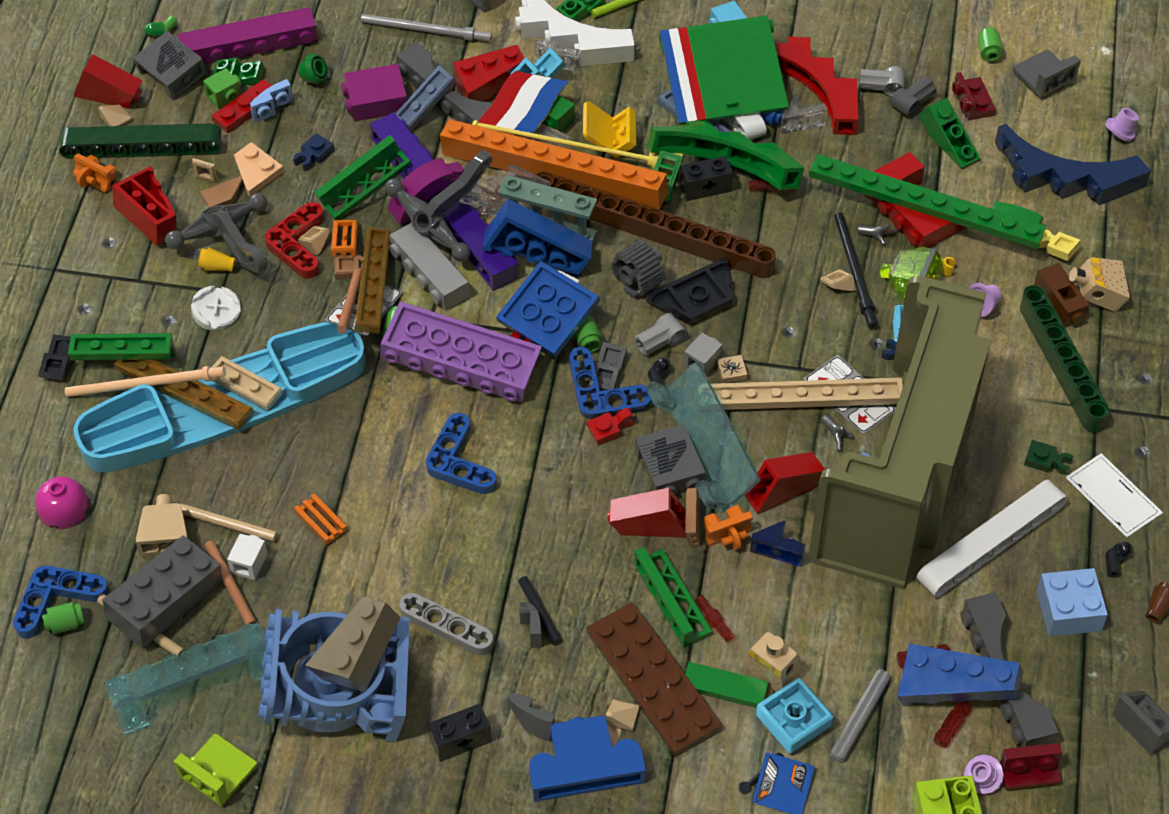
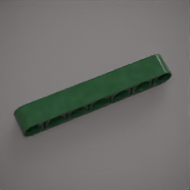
(141, 140)
(1064, 359)

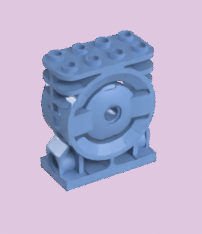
(324, 704)

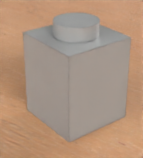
(703, 351)

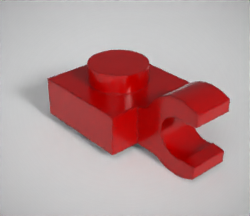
(606, 428)

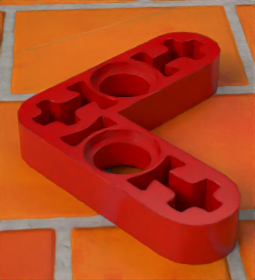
(290, 237)

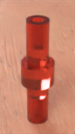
(764, 185)
(714, 618)

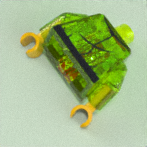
(919, 261)

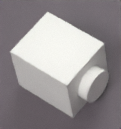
(247, 556)

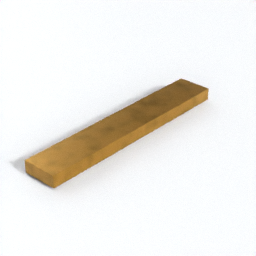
(372, 280)
(191, 392)

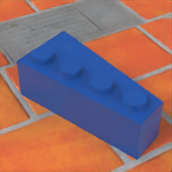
(536, 238)

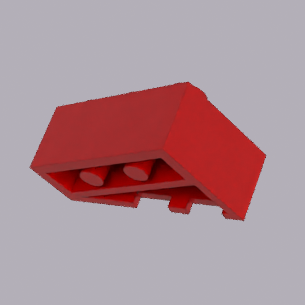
(485, 74)
(145, 205)

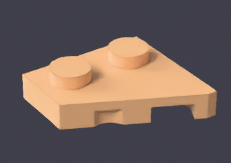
(256, 168)

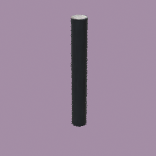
(545, 620)

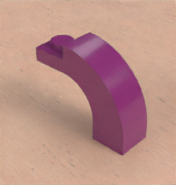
(424, 183)

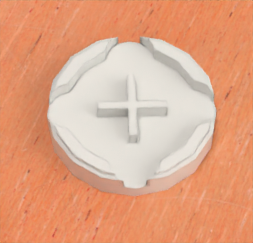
(215, 308)

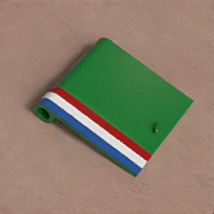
(723, 69)

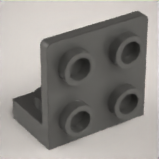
(1046, 72)

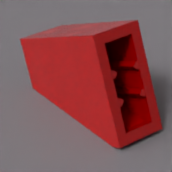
(108, 84)
(783, 480)
(649, 514)

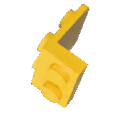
(609, 131)

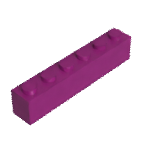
(252, 36)

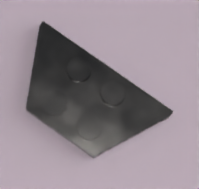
(696, 293)

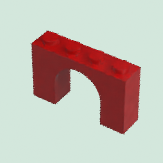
(918, 227)

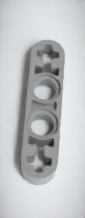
(444, 626)

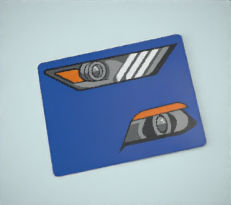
(783, 784)

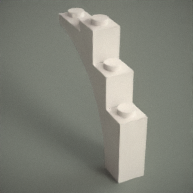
(595, 44)

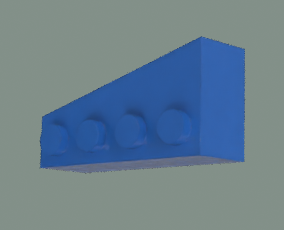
(947, 675)

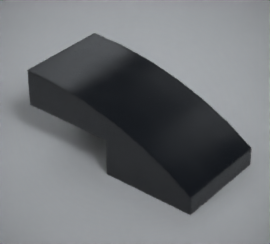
(56, 362)

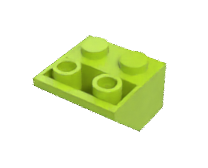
(946, 796)

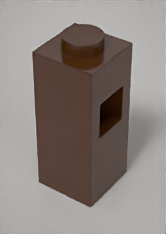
(1063, 295)

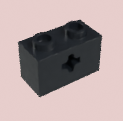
(706, 178)
(459, 732)

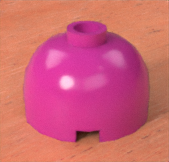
(61, 502)

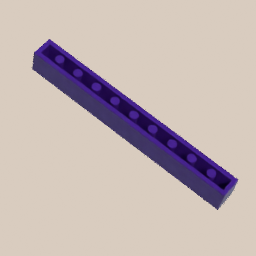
(461, 218)

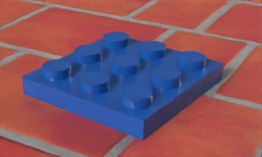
(548, 308)

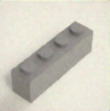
(429, 267)

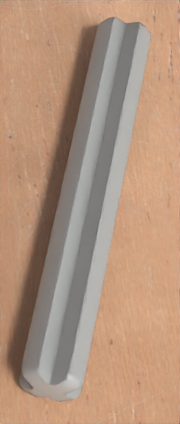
(860, 715)

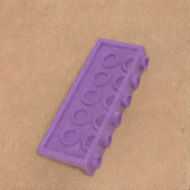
(459, 352)

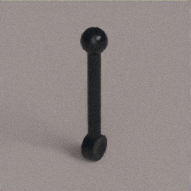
(744, 787)

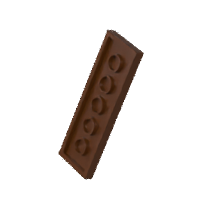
(654, 679)

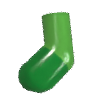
(157, 29)

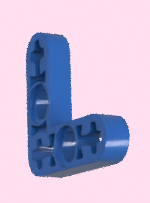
(600, 398)
(451, 463)
(49, 589)

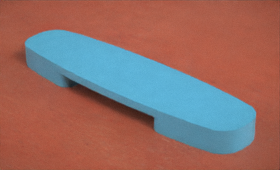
(152, 425)

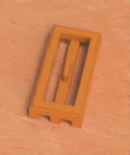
(344, 248)
(309, 505)

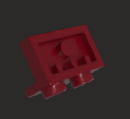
(973, 97)
(1031, 766)

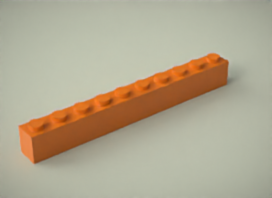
(619, 178)

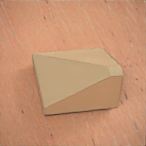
(114, 115)
(204, 170)
(314, 239)
(839, 280)
(622, 715)

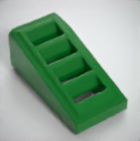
(676, 169)

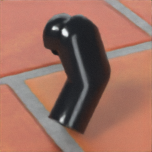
(659, 370)
(1115, 556)

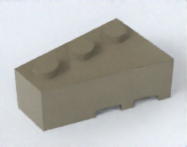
(356, 645)

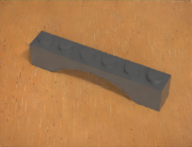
(416, 66)
(1028, 719)

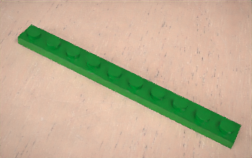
(927, 201)

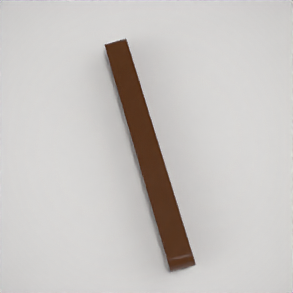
(672, 229)

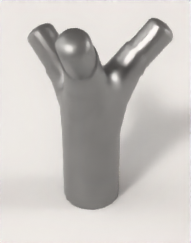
(876, 232)
(837, 430)

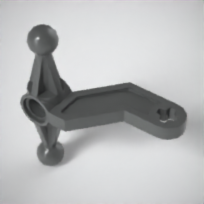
(221, 221)
(437, 227)

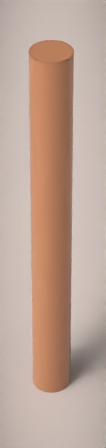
(349, 301)
(230, 584)

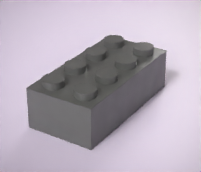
(162, 591)

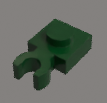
(1044, 456)

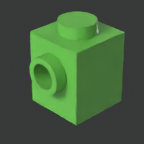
(222, 88)

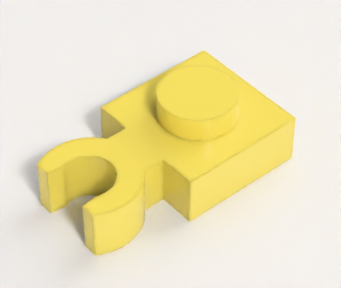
(1060, 245)

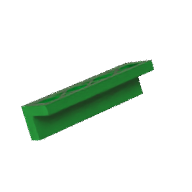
(359, 175)
(121, 346)
(667, 600)

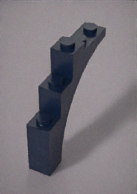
(1067, 177)

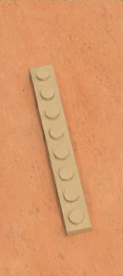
(808, 393)

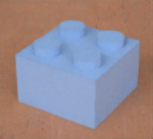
(1071, 602)

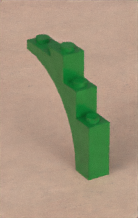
(705, 141)

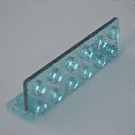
(722, 455)
(200, 660)

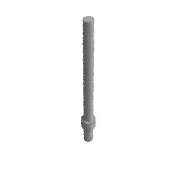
(468, 33)

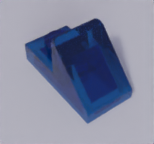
(771, 544)

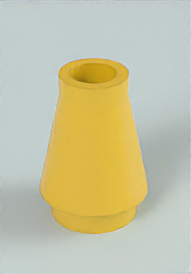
(215, 261)

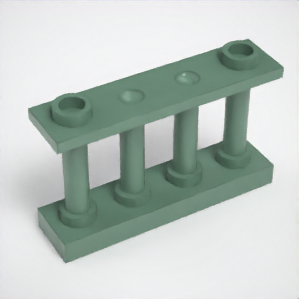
(554, 199)

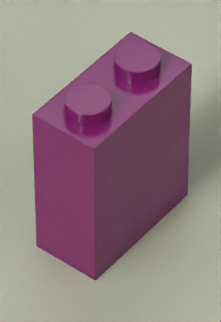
(373, 92)

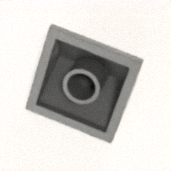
(1143, 720)

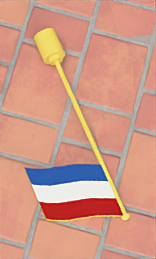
(525, 104)

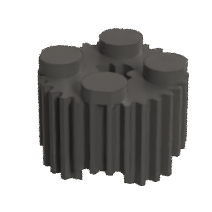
(638, 268)

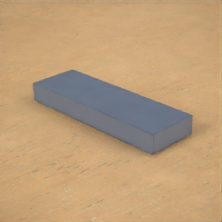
(425, 97)

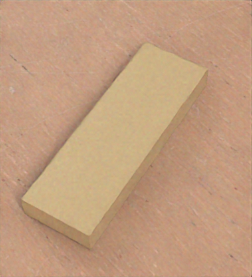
(247, 384)

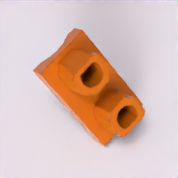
(90, 172)
(730, 530)

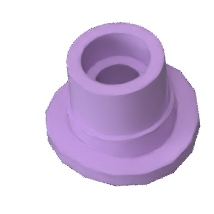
(1123, 124)
(993, 296)
(986, 773)

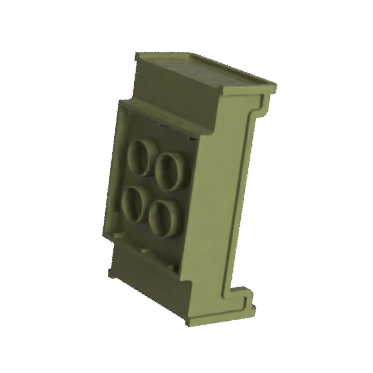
(883, 508)

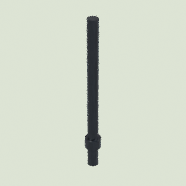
(866, 305)

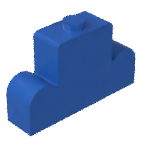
(585, 761)

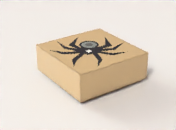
(732, 369)

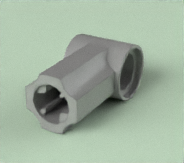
(887, 80)
(666, 331)

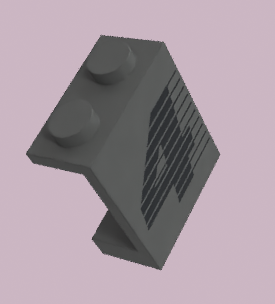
(171, 64)
(670, 459)

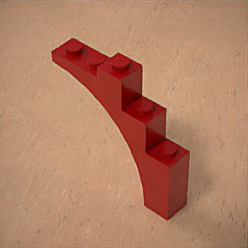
(818, 76)

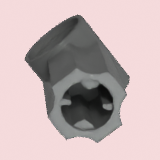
(910, 99)

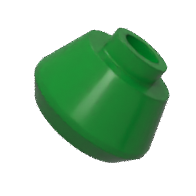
(313, 69)

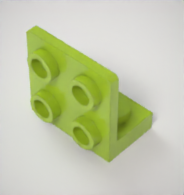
(215, 769)

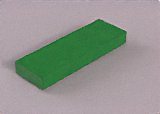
(727, 685)

